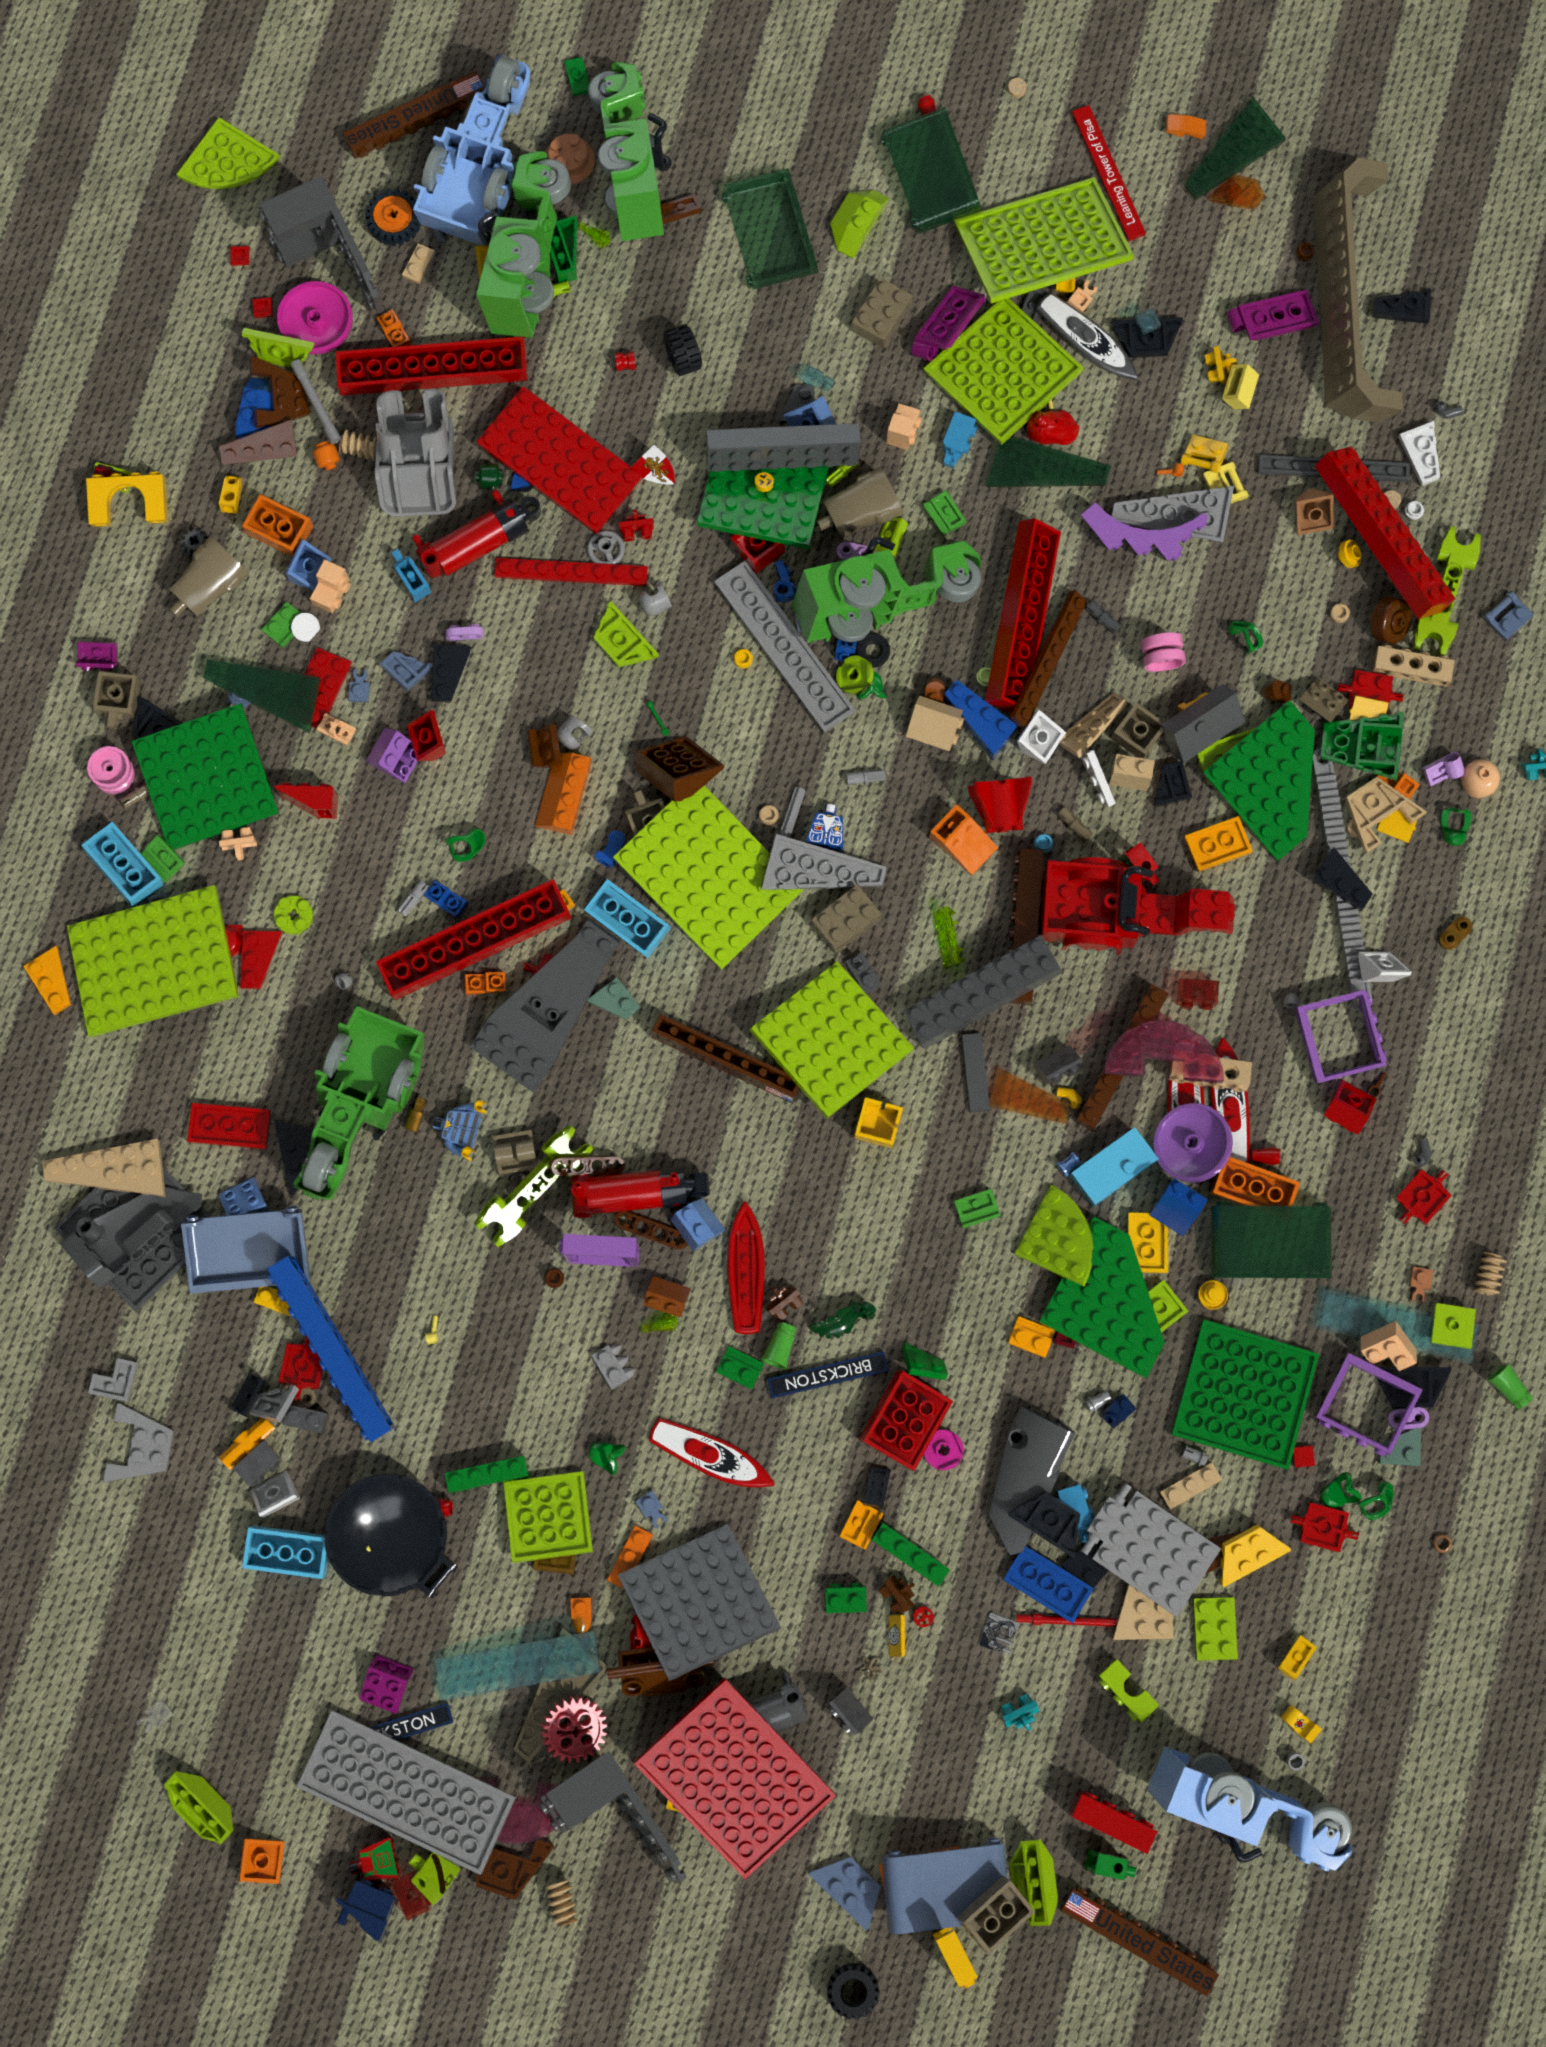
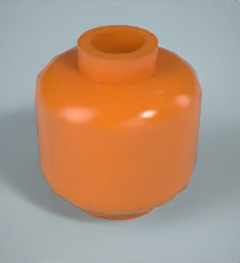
(326, 455)

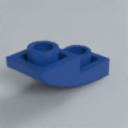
(446, 899)

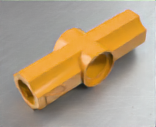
(246, 1442)

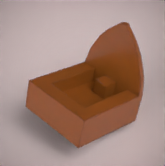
(935, 690)

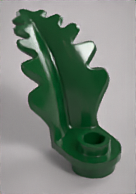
(844, 1320)

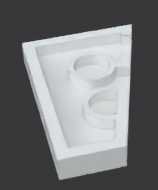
(1421, 452)
(1097, 778)

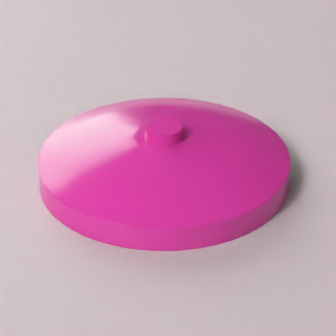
(316, 314)

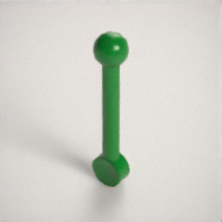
(665, 732)

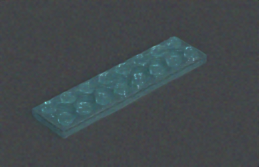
(1360, 1316)
(518, 1666)

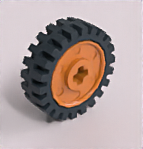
(390, 229)

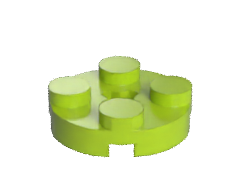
(863, 680)
(300, 923)

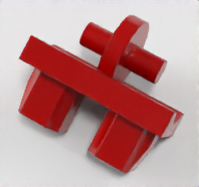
(636, 523)

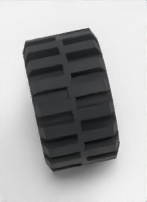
(682, 350)
(871, 1996)

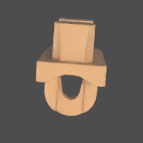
(328, 728)
(246, 840)

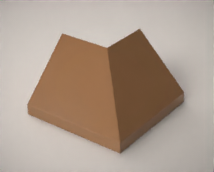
(1314, 511)

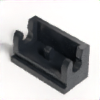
(249, 1391)

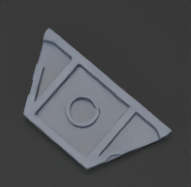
(850, 1888)

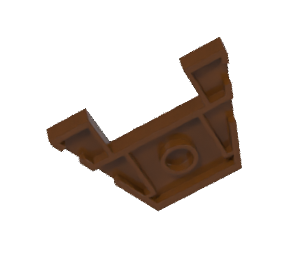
(286, 394)
(510, 1874)

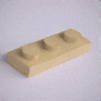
(1190, 1486)

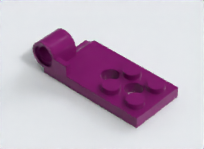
(1259, 317)
(939, 331)

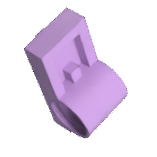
(1443, 768)

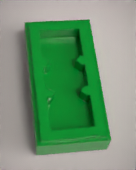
(577, 76)

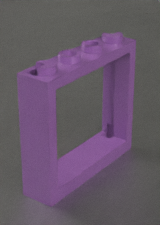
(1310, 1047)
(600, 1250)
(1382, 1375)

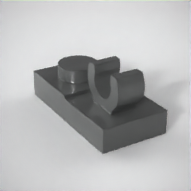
(863, 973)

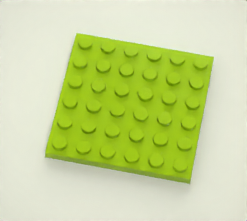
(1003, 369)
(831, 1039)

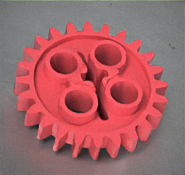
(573, 1711)

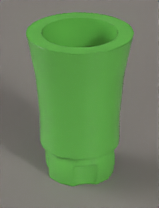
(780, 1346)
(1510, 1386)

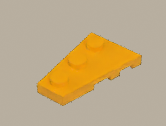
(49, 979)

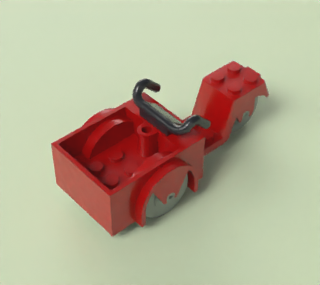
(1105, 906)

